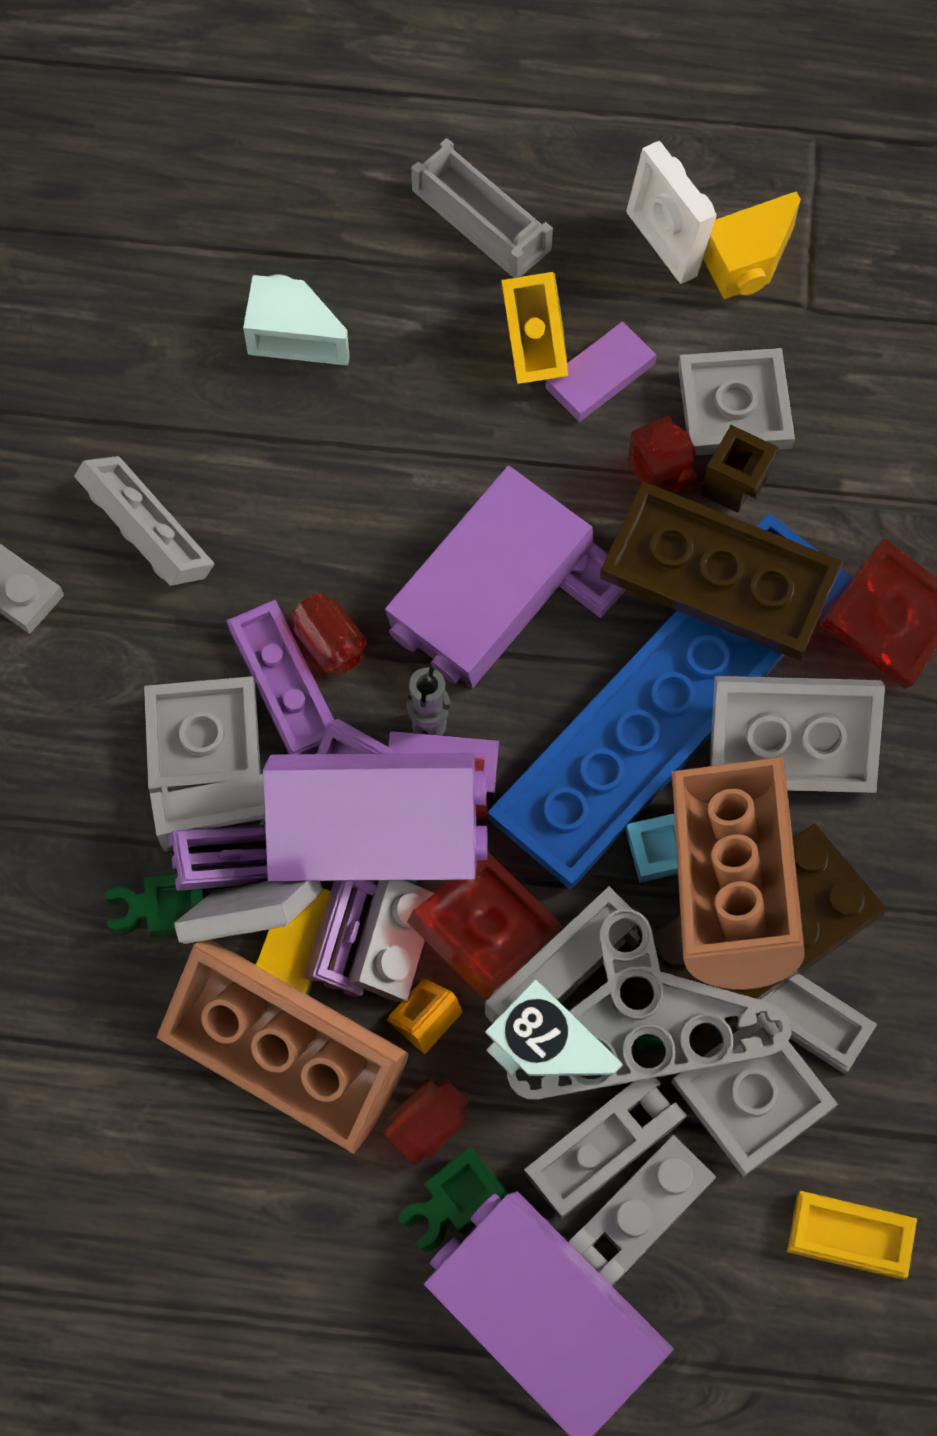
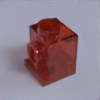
(662, 455)

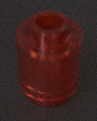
(328, 633)
(427, 1120)

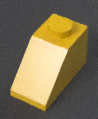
(749, 245)
(535, 327)

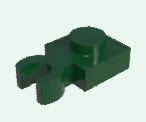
(158, 906)
(457, 1195)

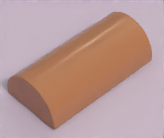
(737, 874)
(281, 1045)

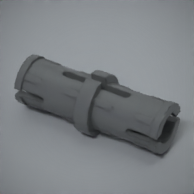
(428, 702)

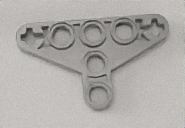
(671, 1016)

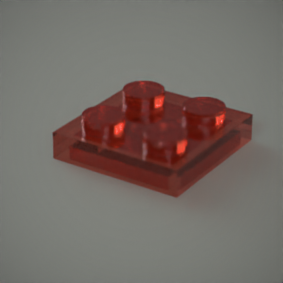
(889, 614)
(485, 926)

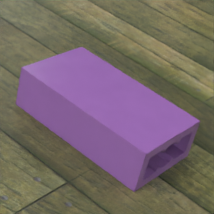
(488, 578)
(373, 816)
(546, 1315)

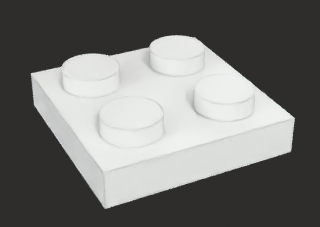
(671, 211)

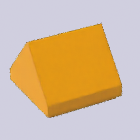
(425, 1014)

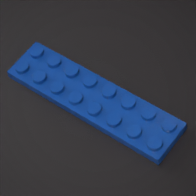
(630, 740)

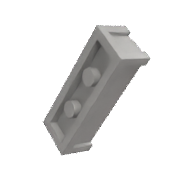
(481, 211)
(208, 806)
(569, 956)

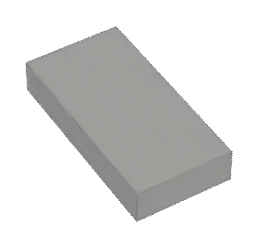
(822, 1022)

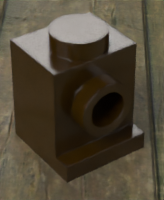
(738, 469)

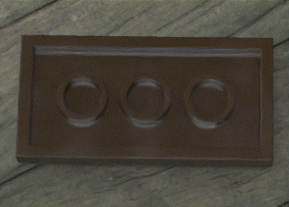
(721, 570)
(832, 910)

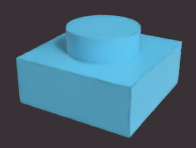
(653, 847)

